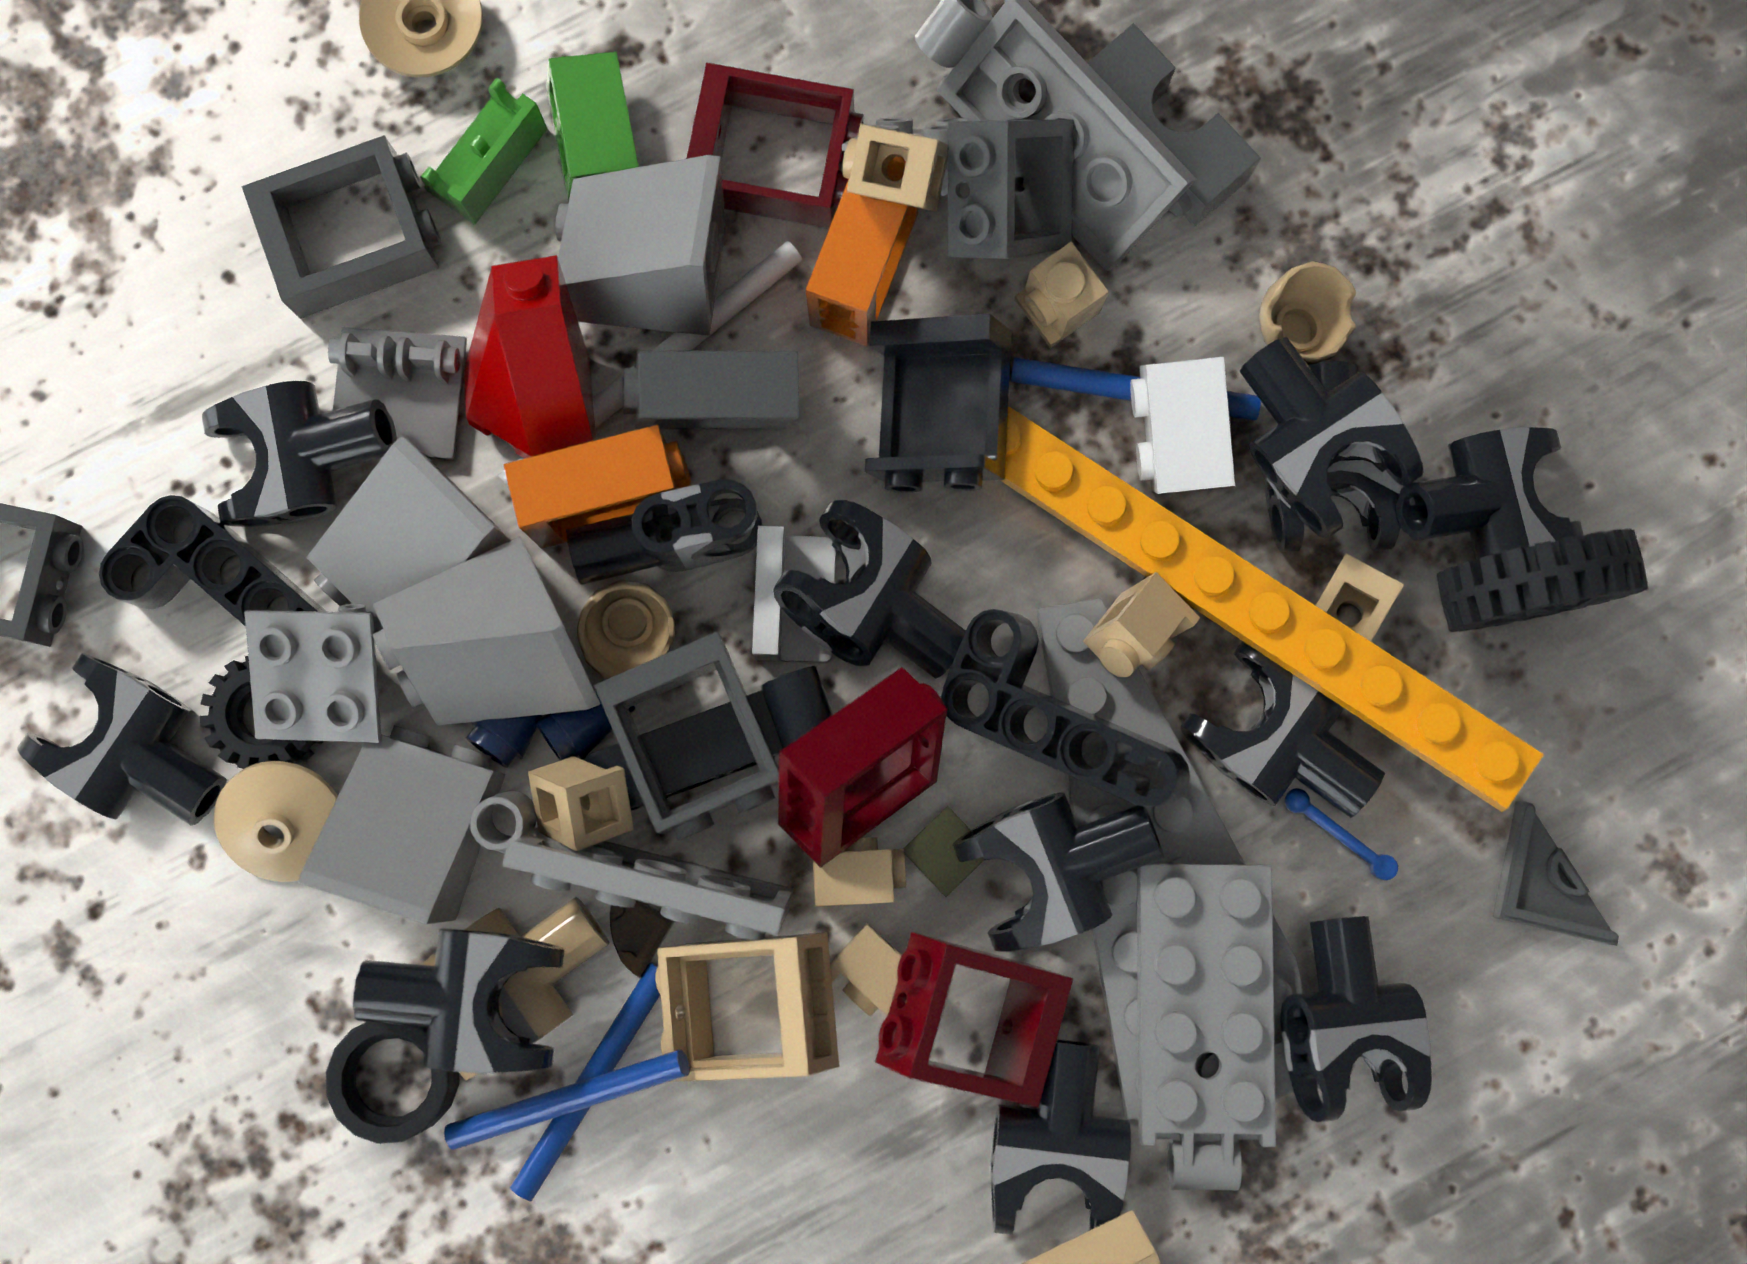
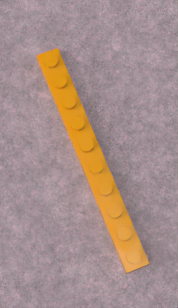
(1268, 616)

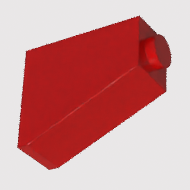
(529, 362)

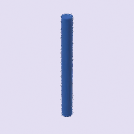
(1107, 384)
(602, 1061)
(567, 1099)

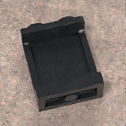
(942, 401)

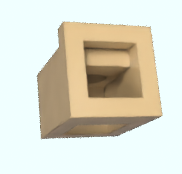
(868, 159)
(1061, 294)
(1364, 588)
(1140, 627)
(580, 802)
(860, 875)
(871, 968)

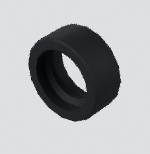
(355, 1114)

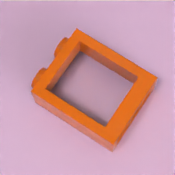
(859, 262)
(592, 482)

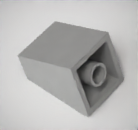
(645, 245)
(399, 531)
(483, 642)
(404, 828)

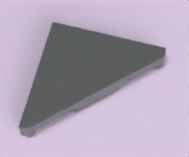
(1543, 886)

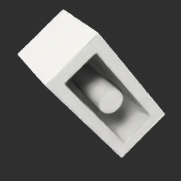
(1184, 425)

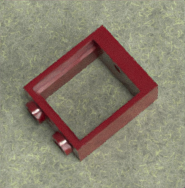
(780, 95)
(860, 765)
(1023, 1034)

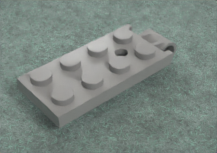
(1119, 165)
(632, 874)
(1203, 991)

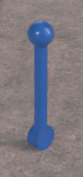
(1381, 866)

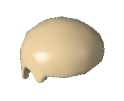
(1310, 309)
(624, 627)

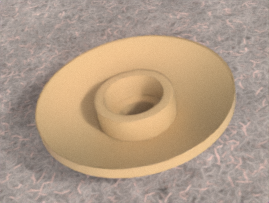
(393, 39)
(277, 796)

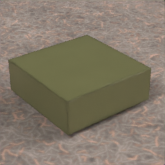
(934, 853)

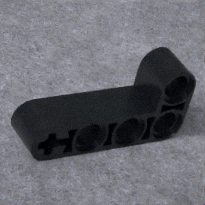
(195, 558)
(1066, 724)
(713, 741)

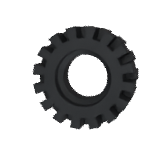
(228, 725)

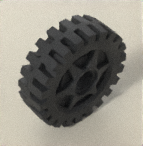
(1542, 580)

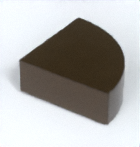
(637, 934)

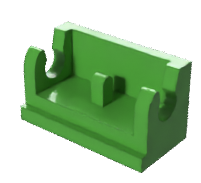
(590, 116)
(487, 153)

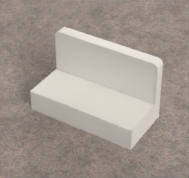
(774, 632)

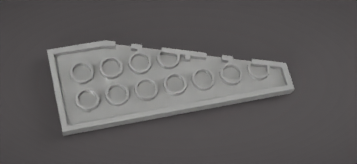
(1186, 829)

